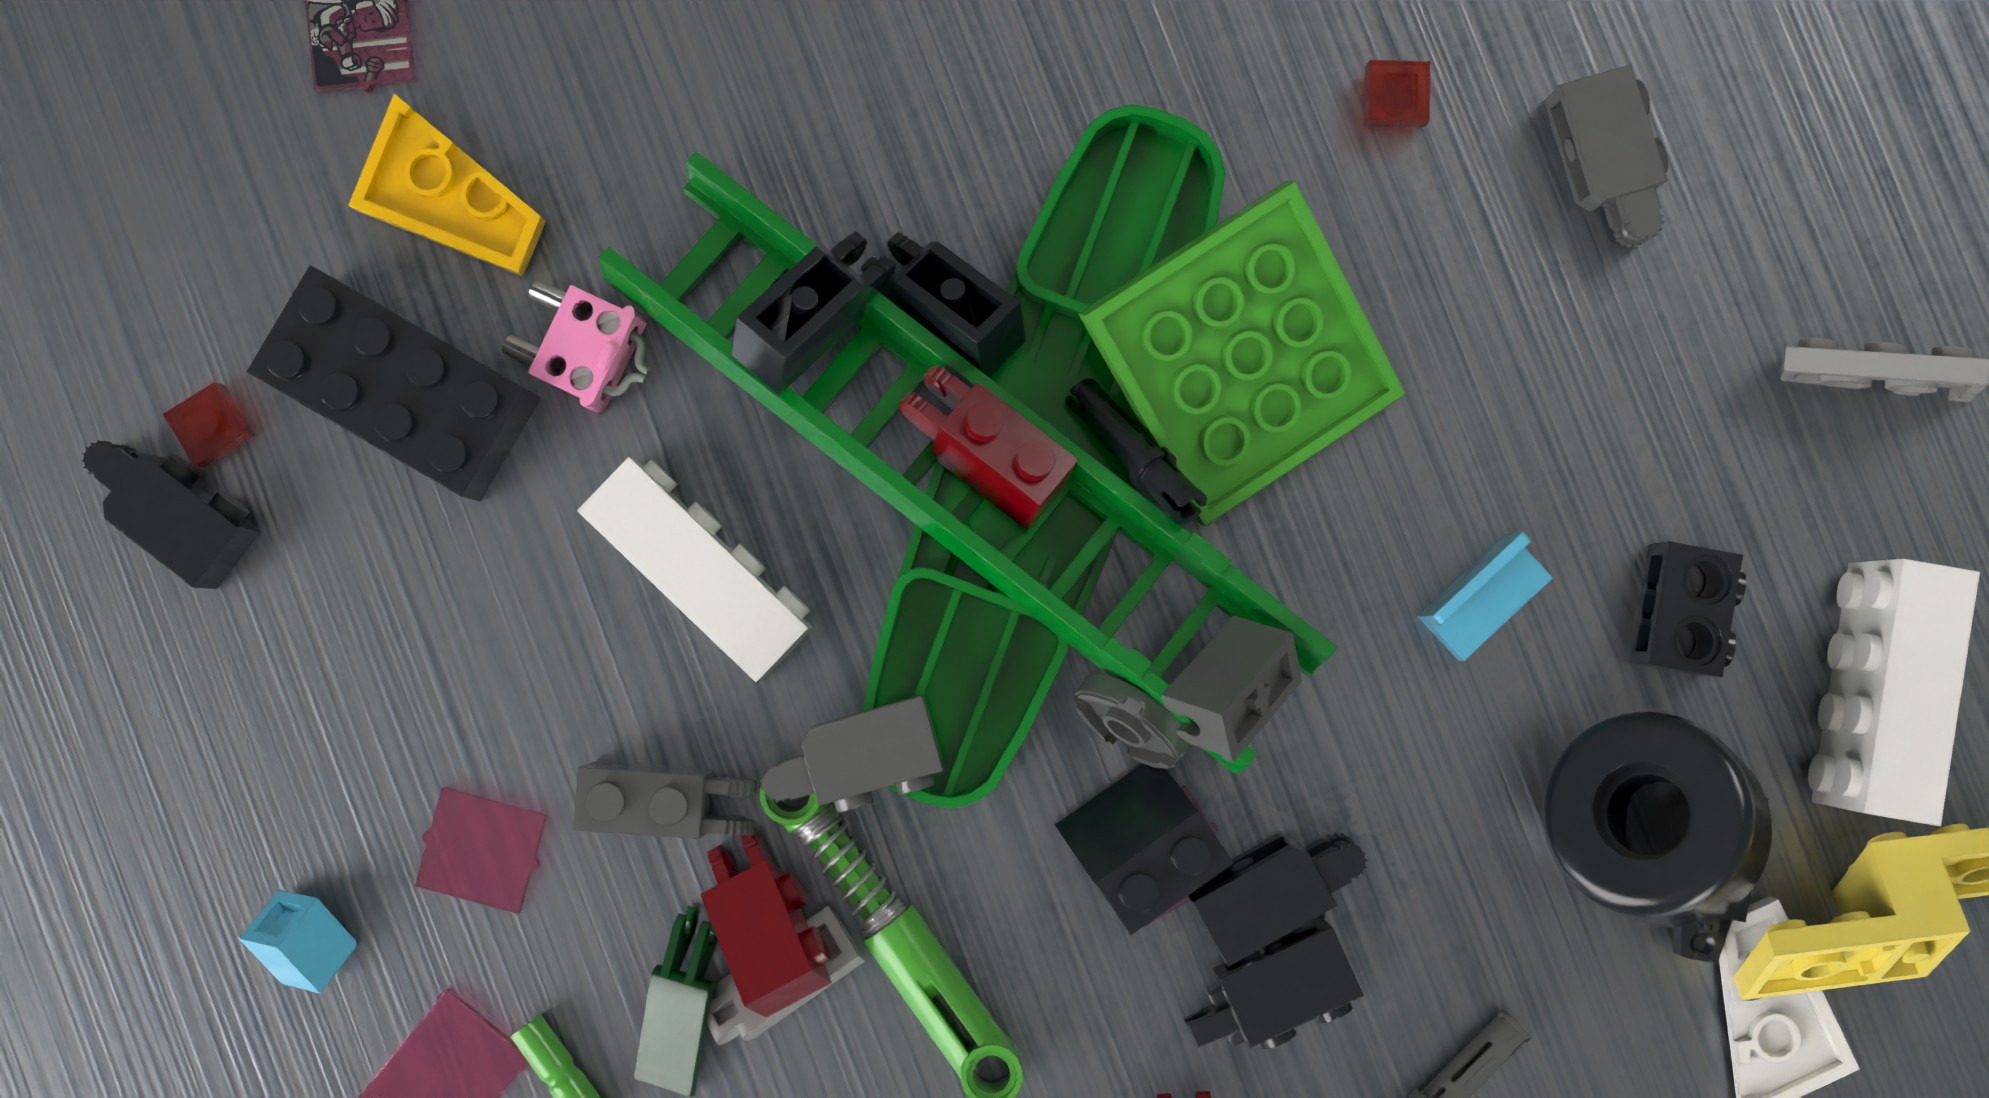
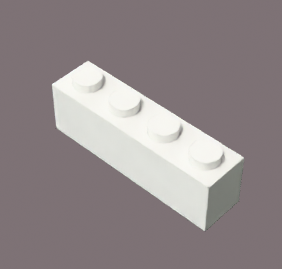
(696, 568)

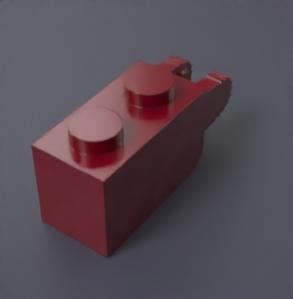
(991, 446)

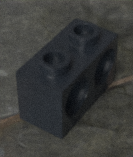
(1669, 605)

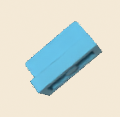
(1485, 595)

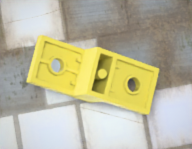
(1893, 920)

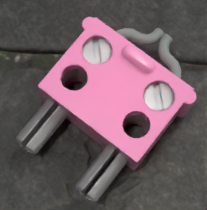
(591, 348)

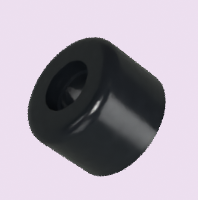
(1588, 820)

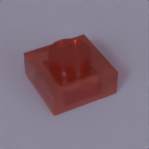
(1397, 93)
(208, 424)

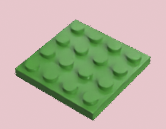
(1244, 350)

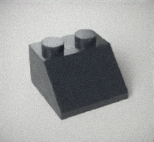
(1143, 844)

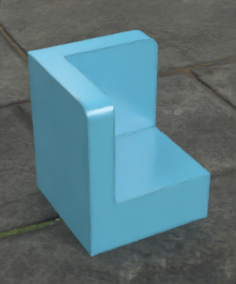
(299, 941)

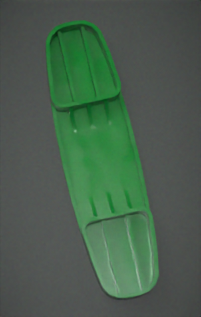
(985, 664)

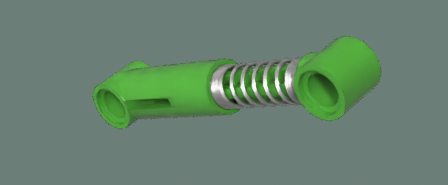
(906, 951)

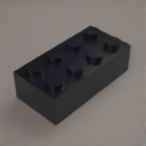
(393, 384)

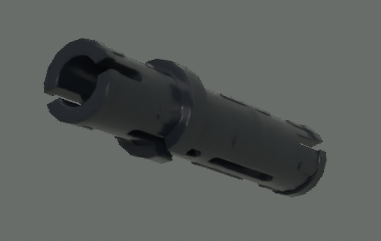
(1147, 464)

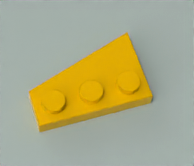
(440, 193)

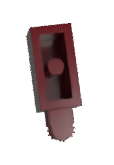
(764, 929)

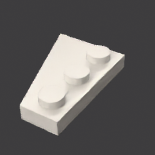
(1783, 1041)

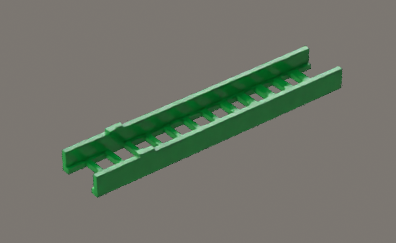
(891, 328)

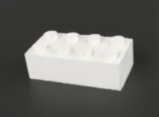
(1894, 689)

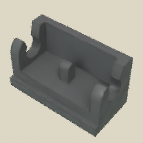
(1234, 686)

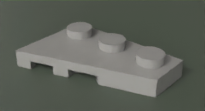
(1950, 367)

